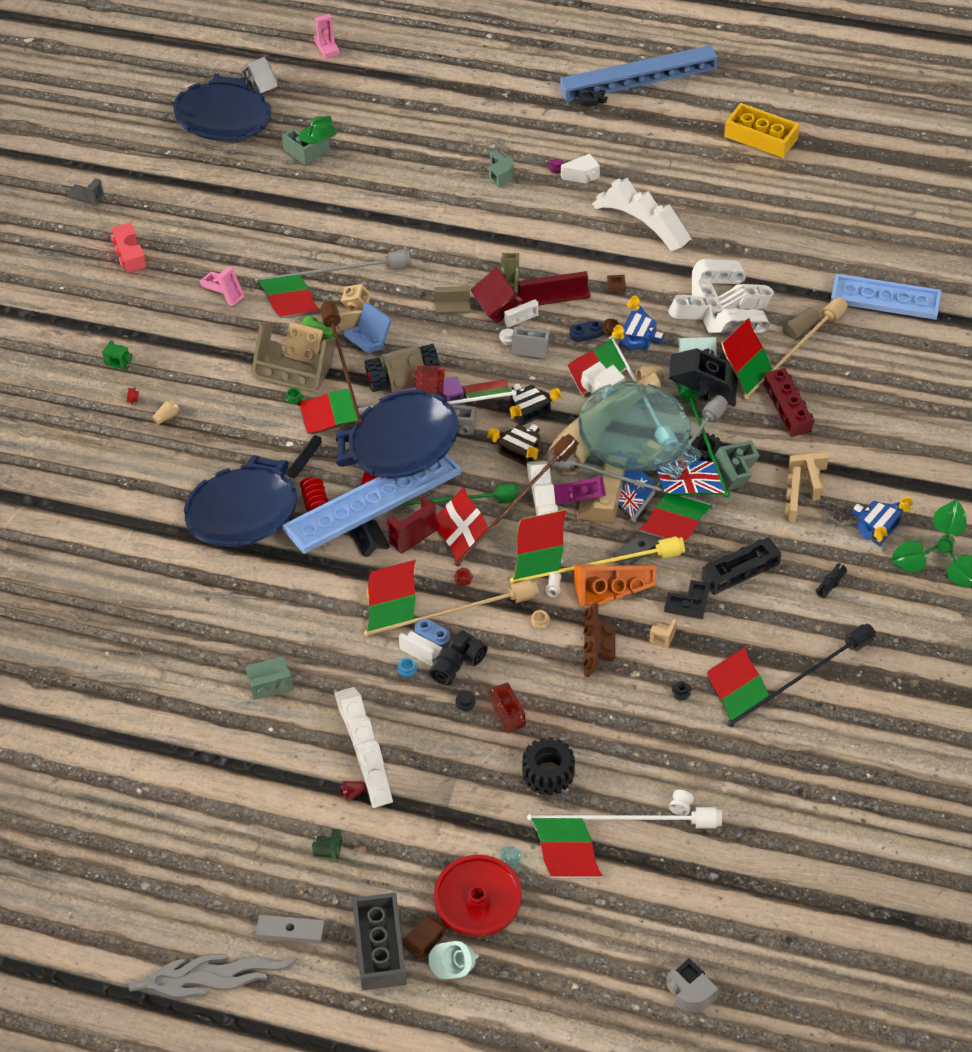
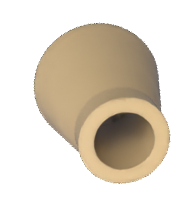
(166, 411)

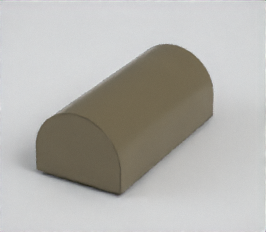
(802, 323)

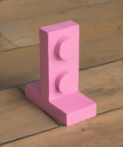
(325, 36)
(225, 283)

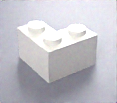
(599, 376)

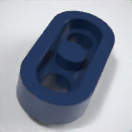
(586, 331)

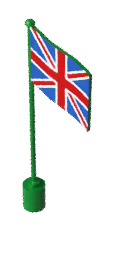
(699, 476)

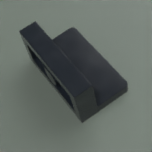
(369, 537)

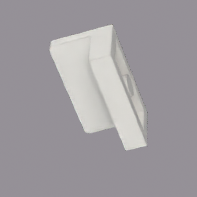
(419, 647)

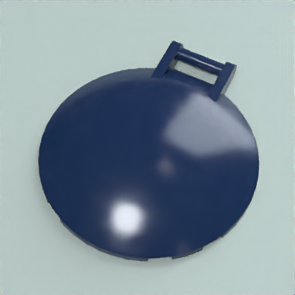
(222, 109)
(400, 435)
(241, 503)

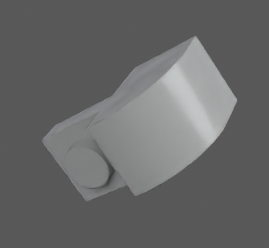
(692, 996)

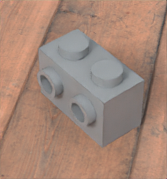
(466, 419)

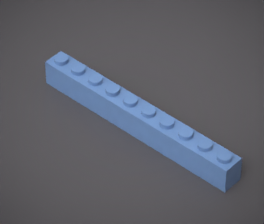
(640, 72)

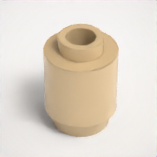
(648, 370)

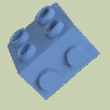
(371, 329)

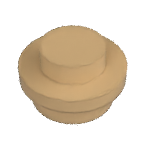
(539, 619)

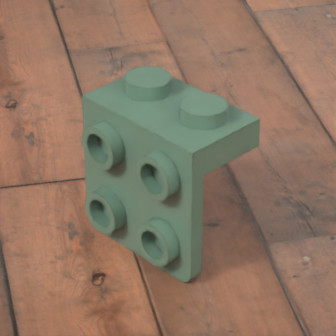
(269, 677)

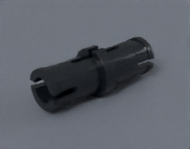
(831, 580)

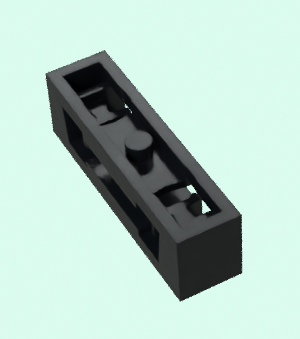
(741, 565)

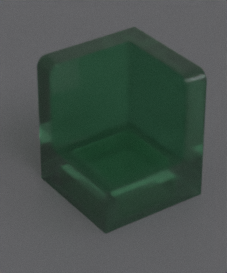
(328, 846)

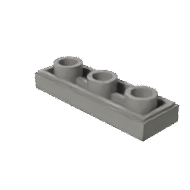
(278, 929)

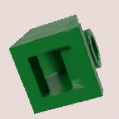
(116, 355)

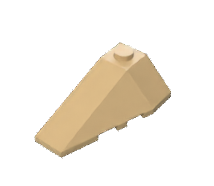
(603, 507)

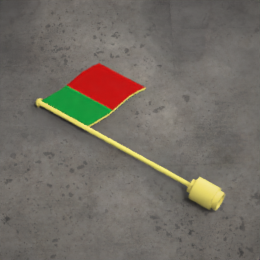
(542, 547)

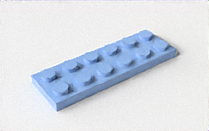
(887, 296)

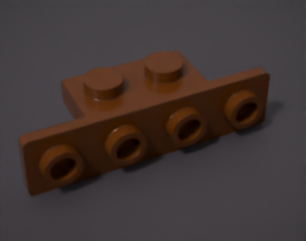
(598, 640)

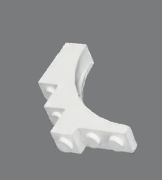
(643, 206)
(543, 488)
(365, 746)

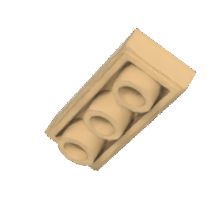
(792, 494)

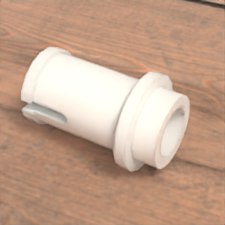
(553, 589)

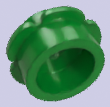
(293, 395)

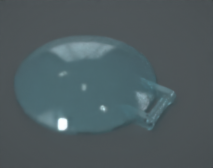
(637, 428)

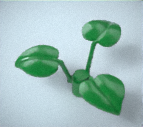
(947, 519)

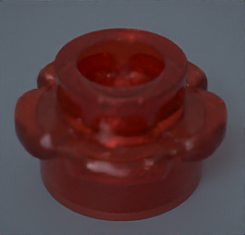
(463, 573)

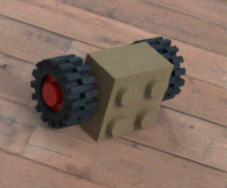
(399, 367)

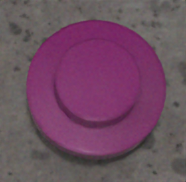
(555, 165)

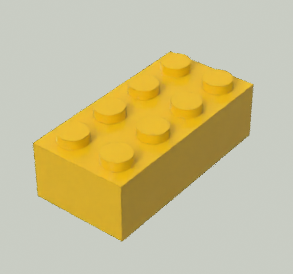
(761, 130)

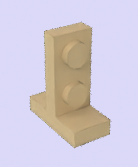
(811, 465)

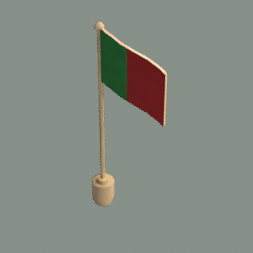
(749, 357)
(393, 597)

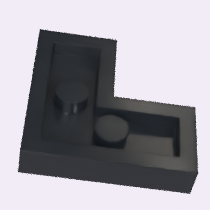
(689, 605)

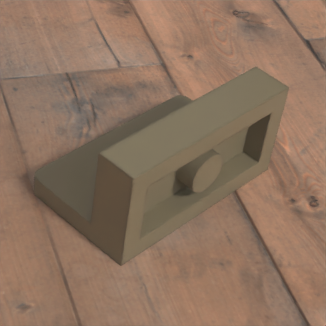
(452, 300)

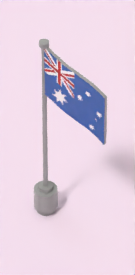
(636, 497)

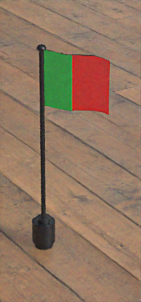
(742, 687)

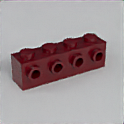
(788, 402)

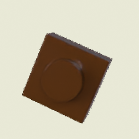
(616, 283)

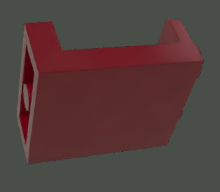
(496, 295)
(414, 528)

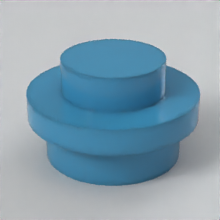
(407, 667)

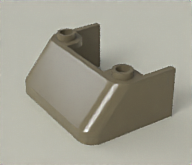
(271, 367)

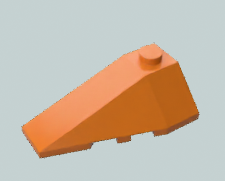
(611, 581)

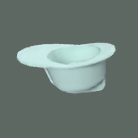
(452, 960)

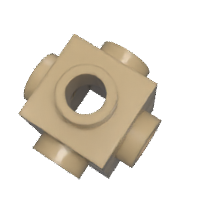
(355, 297)

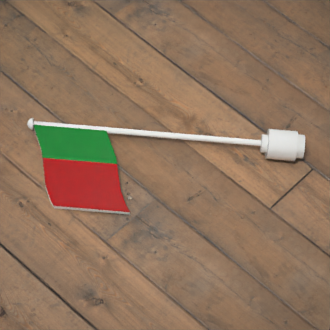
(607, 354)
(478, 392)
(569, 847)

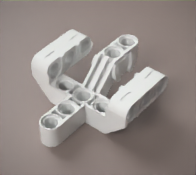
(722, 311)

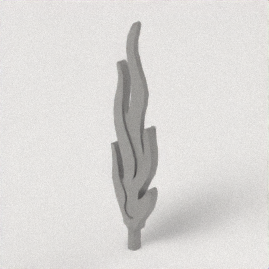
(171, 980)

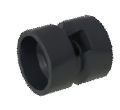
(471, 649)
(446, 666)

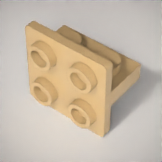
(303, 342)

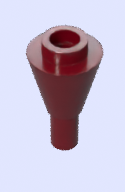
(352, 789)

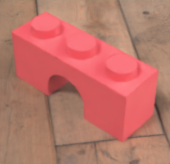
(127, 248)

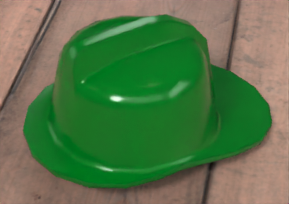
(319, 130)

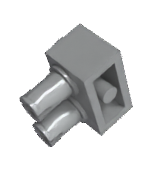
(530, 342)

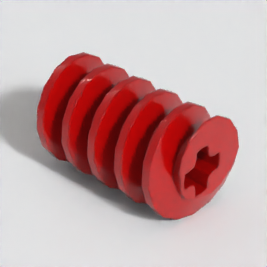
(313, 493)

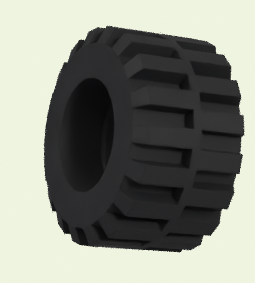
(548, 780)

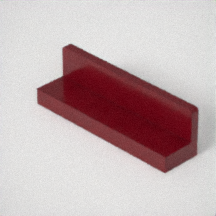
(555, 288)

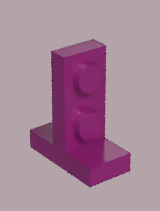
(579, 490)

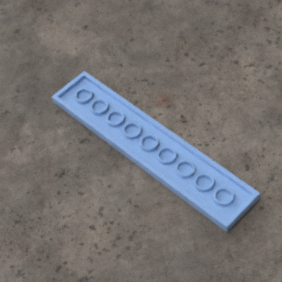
(364, 505)

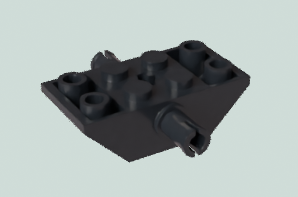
(704, 373)

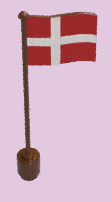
(463, 523)

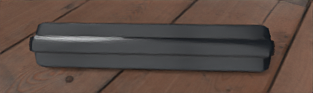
(304, 456)

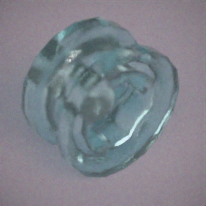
(508, 851)

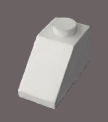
(581, 169)

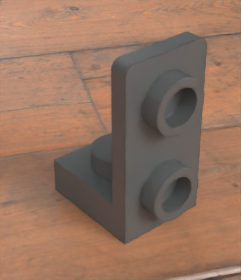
(90, 194)

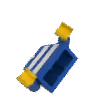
(638, 329)
(880, 519)

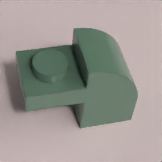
(500, 169)

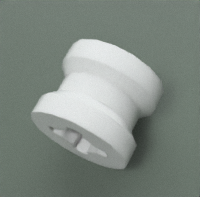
(681, 802)

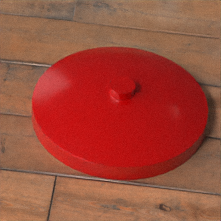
(477, 895)

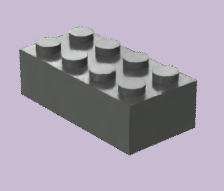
(379, 941)

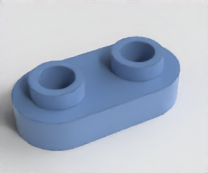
(432, 632)

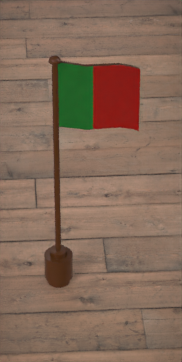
(337, 406)

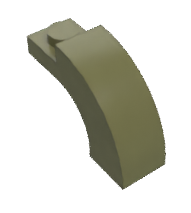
(510, 268)

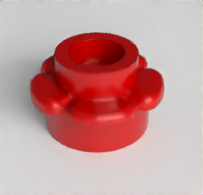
(132, 395)

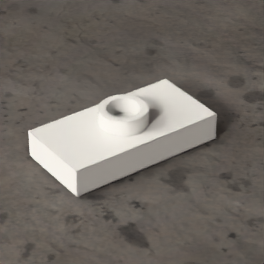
(521, 313)

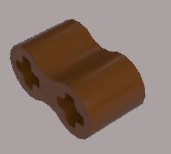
(424, 936)

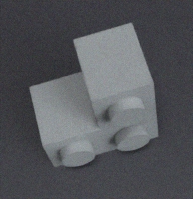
(260, 75)

